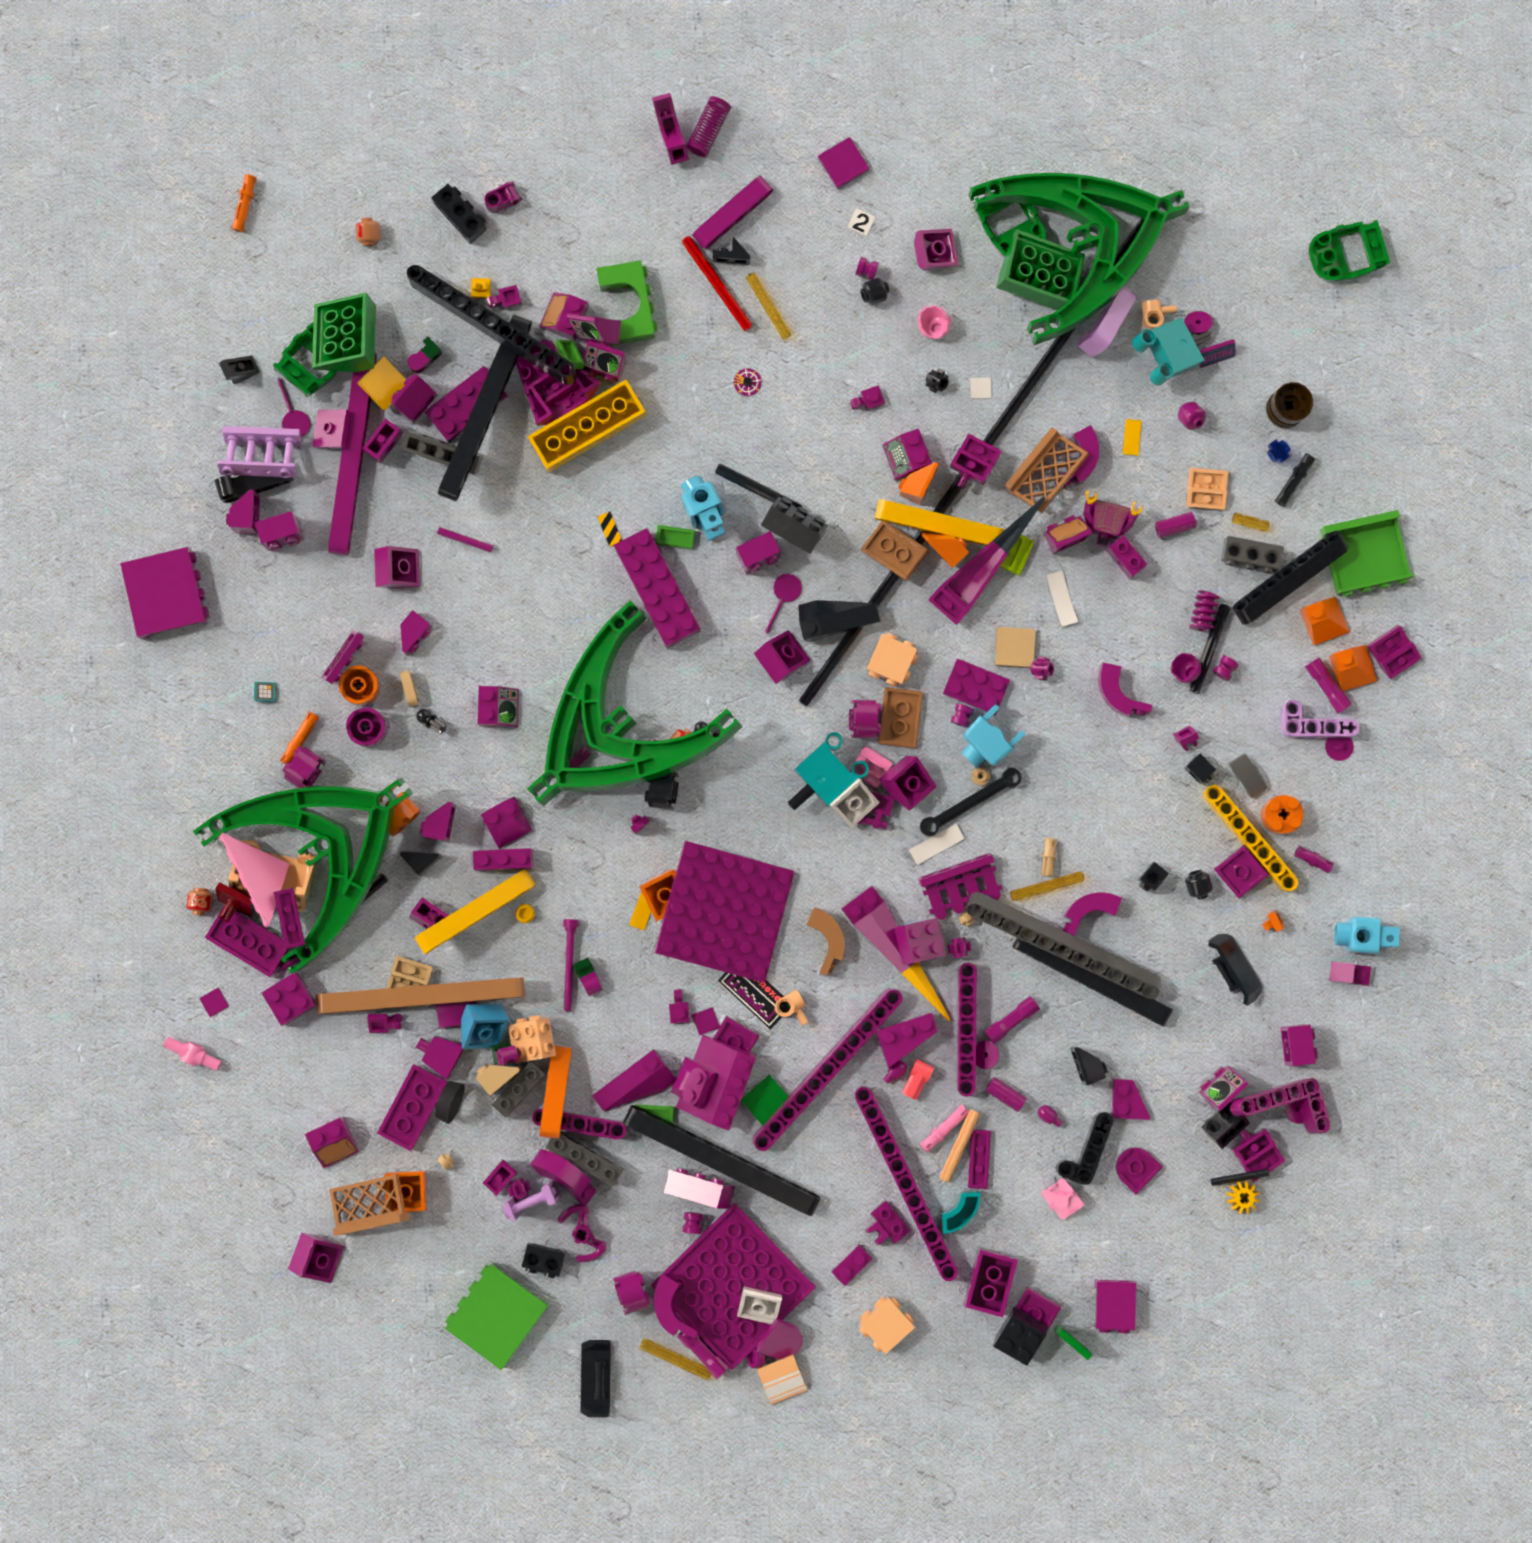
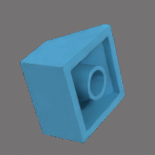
(483, 1025)

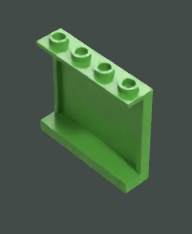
(1373, 556)
(495, 1315)

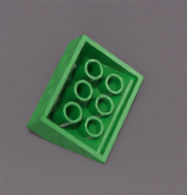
(1040, 270)
(344, 334)

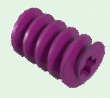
(1204, 611)

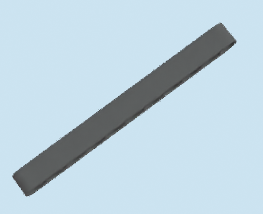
(1063, 945)

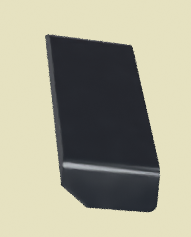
(1238, 967)
(595, 1378)

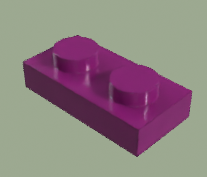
(851, 1265)

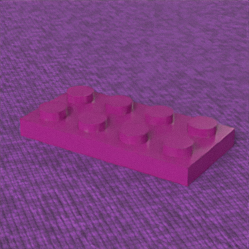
(454, 409)
(248, 942)
(412, 1107)

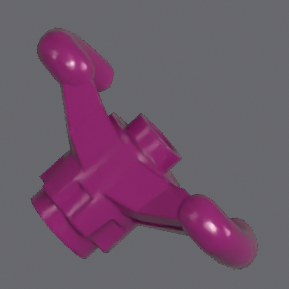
(599, 1245)

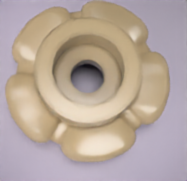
(980, 771)
(966, 919)
(446, 1161)

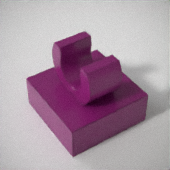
(1186, 736)

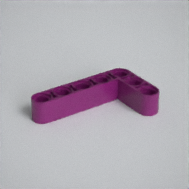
(1299, 1092)

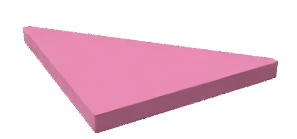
(258, 873)

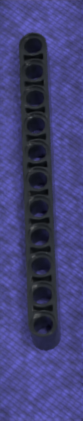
(497, 330)
(481, 416)
(721, 1160)

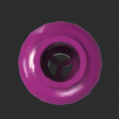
(1191, 415)

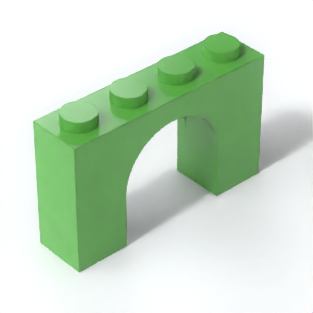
(631, 276)

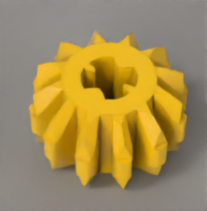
(1249, 1197)

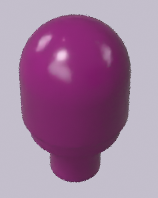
(896, 1071)
(1049, 1115)

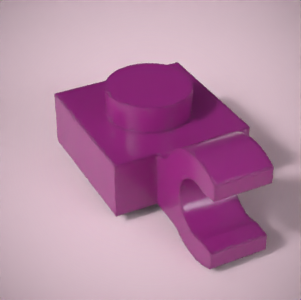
(507, 297)
(870, 398)
(639, 823)
(679, 1011)
(381, 1023)

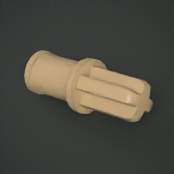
(1048, 857)

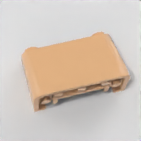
(298, 876)

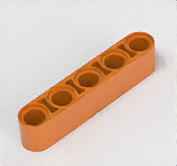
(555, 1093)

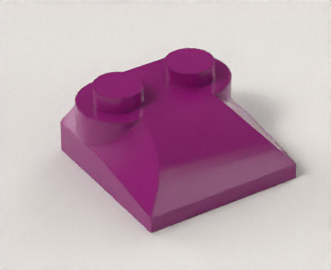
(935, 249)
(506, 822)
(693, 1083)

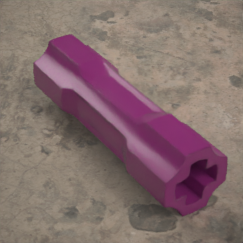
(1320, 673)
(1023, 1011)
(712, 1362)

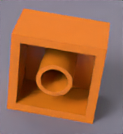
(413, 1190)

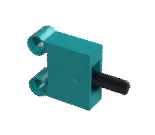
(1172, 348)
(825, 774)

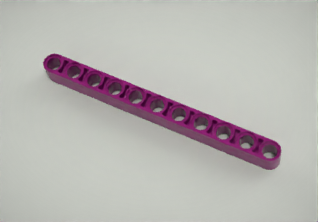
(350, 468)
(817, 1072)
(906, 1193)

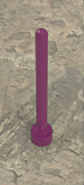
(570, 926)

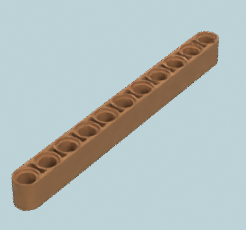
(420, 995)

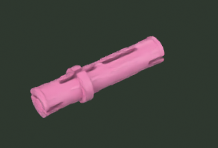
(942, 1130)

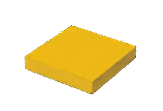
(382, 382)

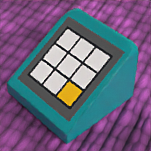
(264, 691)

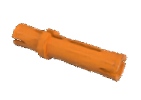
(246, 195)
(300, 737)

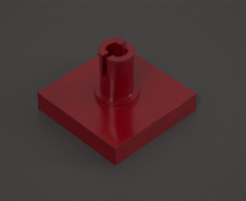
(233, 901)

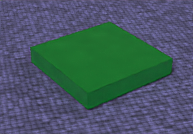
(765, 1099)
(1073, 1342)

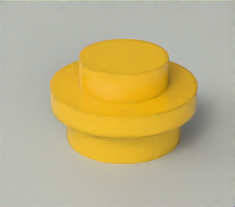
(525, 913)

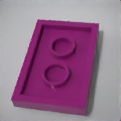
(343, 657)
(975, 686)

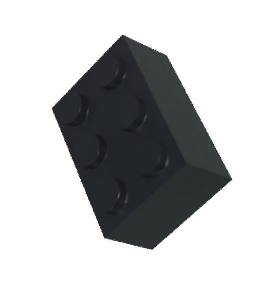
(794, 524)

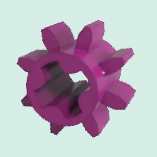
(1042, 668)
(959, 947)
(519, 1188)

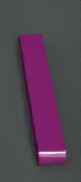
(970, 1038)

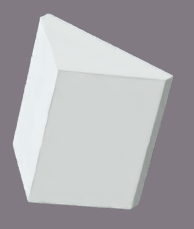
(854, 803)
(759, 1305)

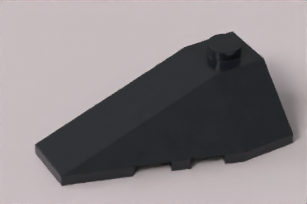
(828, 618)

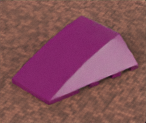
(550, 397)

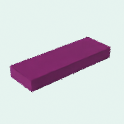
(289, 918)
(979, 1159)

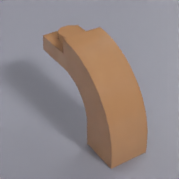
(831, 930)

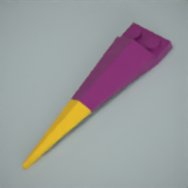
(877, 924)

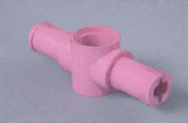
(192, 1053)

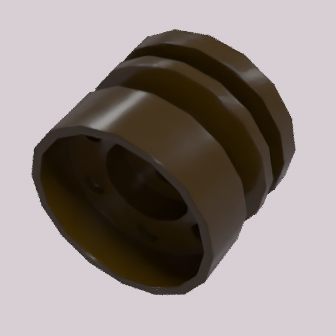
(1299, 402)

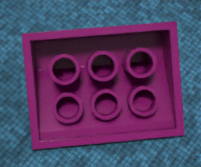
(732, 1070)

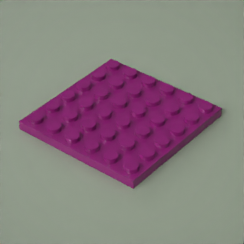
(724, 911)
(713, 1278)

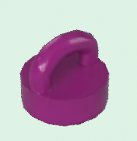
(756, 1359)

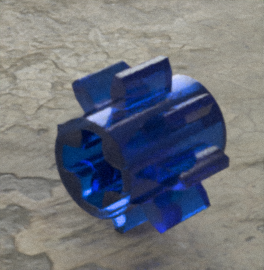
(1278, 451)

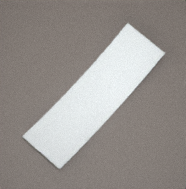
(1061, 598)
(936, 844)

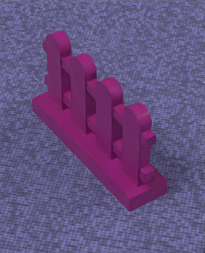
(950, 884)

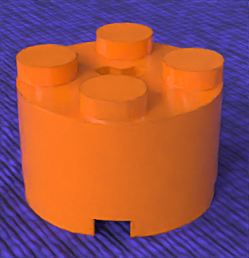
(367, 693)
(1284, 804)
(403, 815)

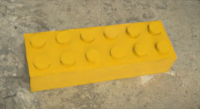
(587, 426)

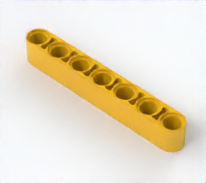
(936, 522)
(1259, 842)
(474, 911)

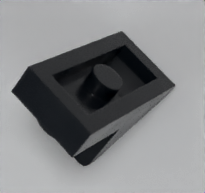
(736, 256)
(239, 368)

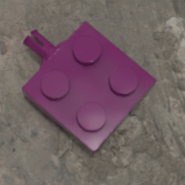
(974, 460)
(1257, 1152)

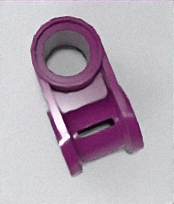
(503, 196)

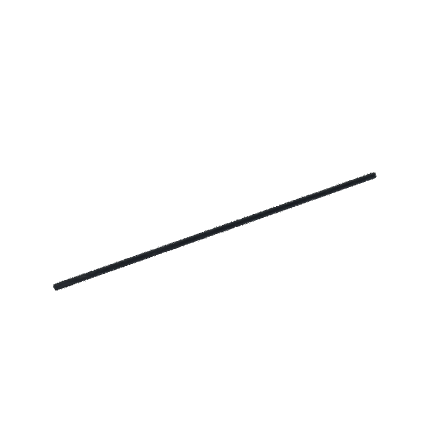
(954, 490)

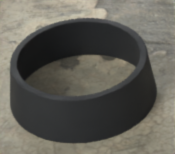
(449, 1101)

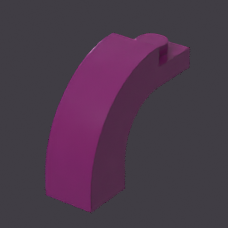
(670, 129)
(1089, 442)
(1111, 693)
(1099, 901)
(565, 1173)
(665, 1311)

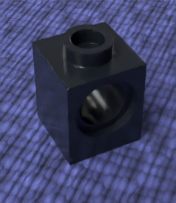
(1200, 769)
(1160, 874)

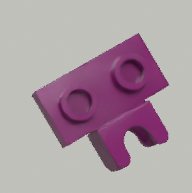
(887, 1224)

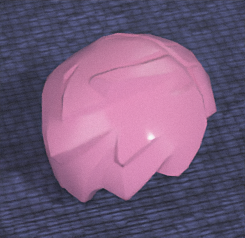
(934, 322)

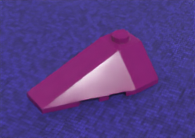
(638, 1081)

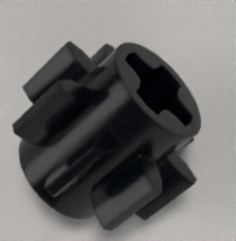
(937, 380)

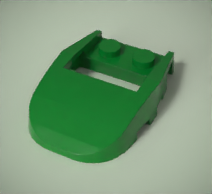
(1001, 242)
(1328, 257)
(295, 372)

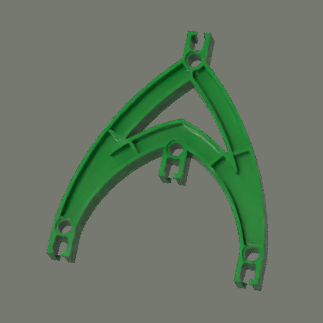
(1079, 199)
(586, 696)
(346, 885)

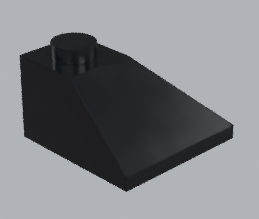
(1088, 1066)

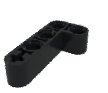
(234, 488)
(1089, 1146)

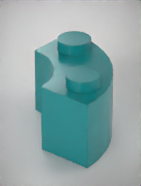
(962, 1212)

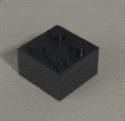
(1020, 1336)

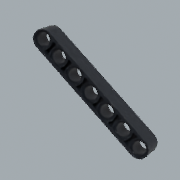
(1290, 577)

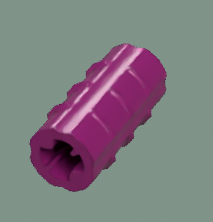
(1175, 525)
(1005, 1094)

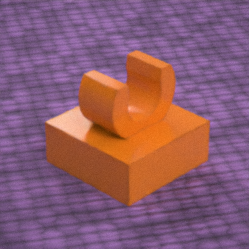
(1274, 921)

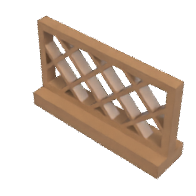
(1032, 465)
(375, 1220)

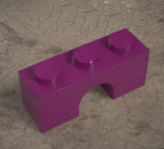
(502, 859)

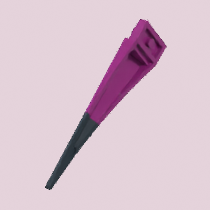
(964, 587)

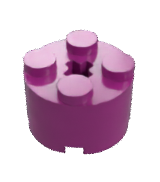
(362, 717)
(864, 719)
(303, 768)
(630, 1292)

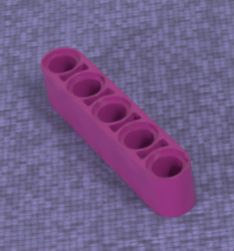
(732, 212)
(589, 1125)

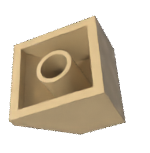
(496, 1076)

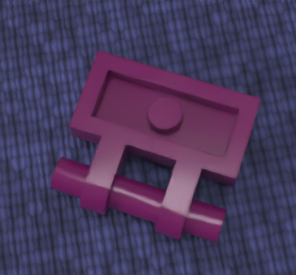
(882, 808)

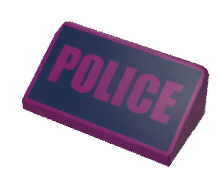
(1218, 353)

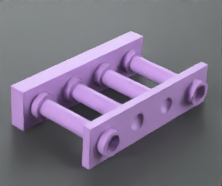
(259, 436)
(548, 1194)

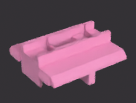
(877, 766)
(1062, 1198)

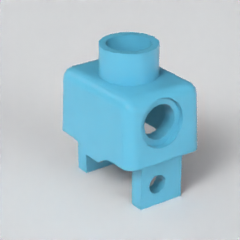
(706, 513)
(987, 741)
(1373, 933)

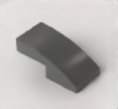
(1248, 775)

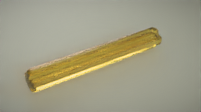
(768, 305)
(1046, 886)
(675, 1358)

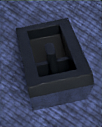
(420, 861)

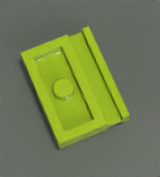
(1018, 555)

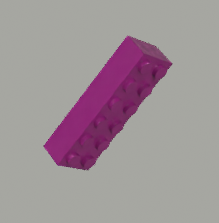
(657, 588)

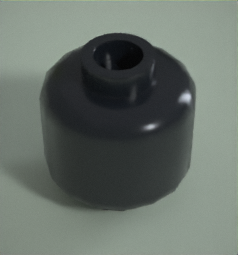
(874, 291)
(1198, 884)

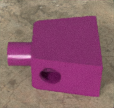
(440, 1054)

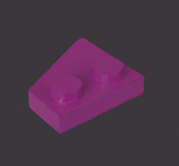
(1127, 1101)

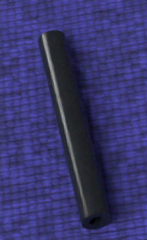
(1240, 1177)

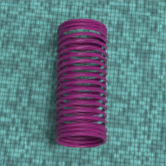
(698, 148)

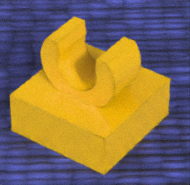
(480, 288)

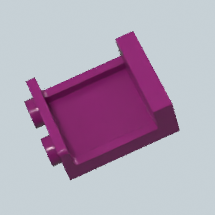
(1115, 1305)

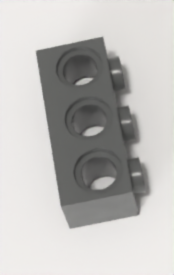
(1261, 550)
(518, 1089)

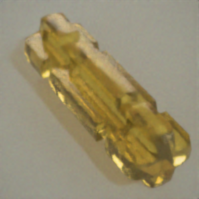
(1250, 521)

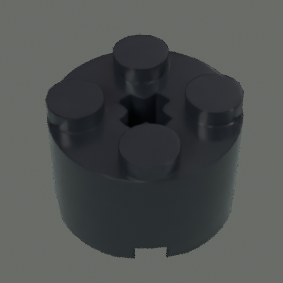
(662, 792)

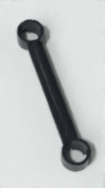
(970, 802)

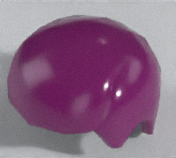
(1185, 667)

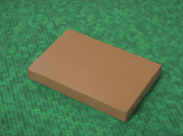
(894, 550)
(900, 717)

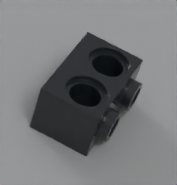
(1227, 1127)
(544, 1254)

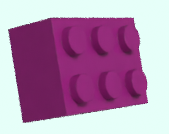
(990, 1282)

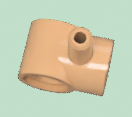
(1153, 308)
(796, 1004)

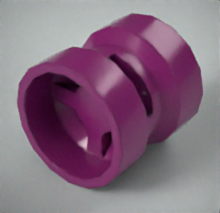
(866, 268)
(1225, 668)
(962, 715)
(692, 1223)

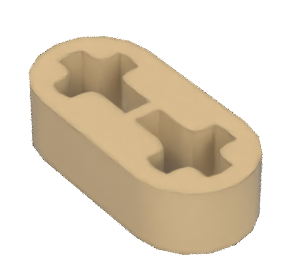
(409, 688)

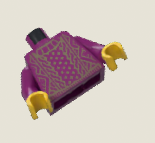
(1108, 519)

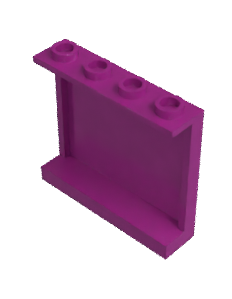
(164, 592)

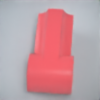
(918, 1076)

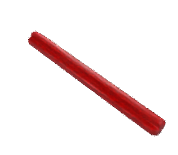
(717, 284)

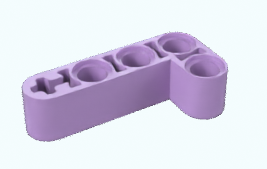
(1107, 324)
(1319, 724)

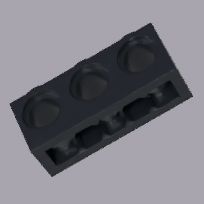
(462, 222)

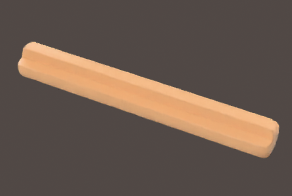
(959, 1145)

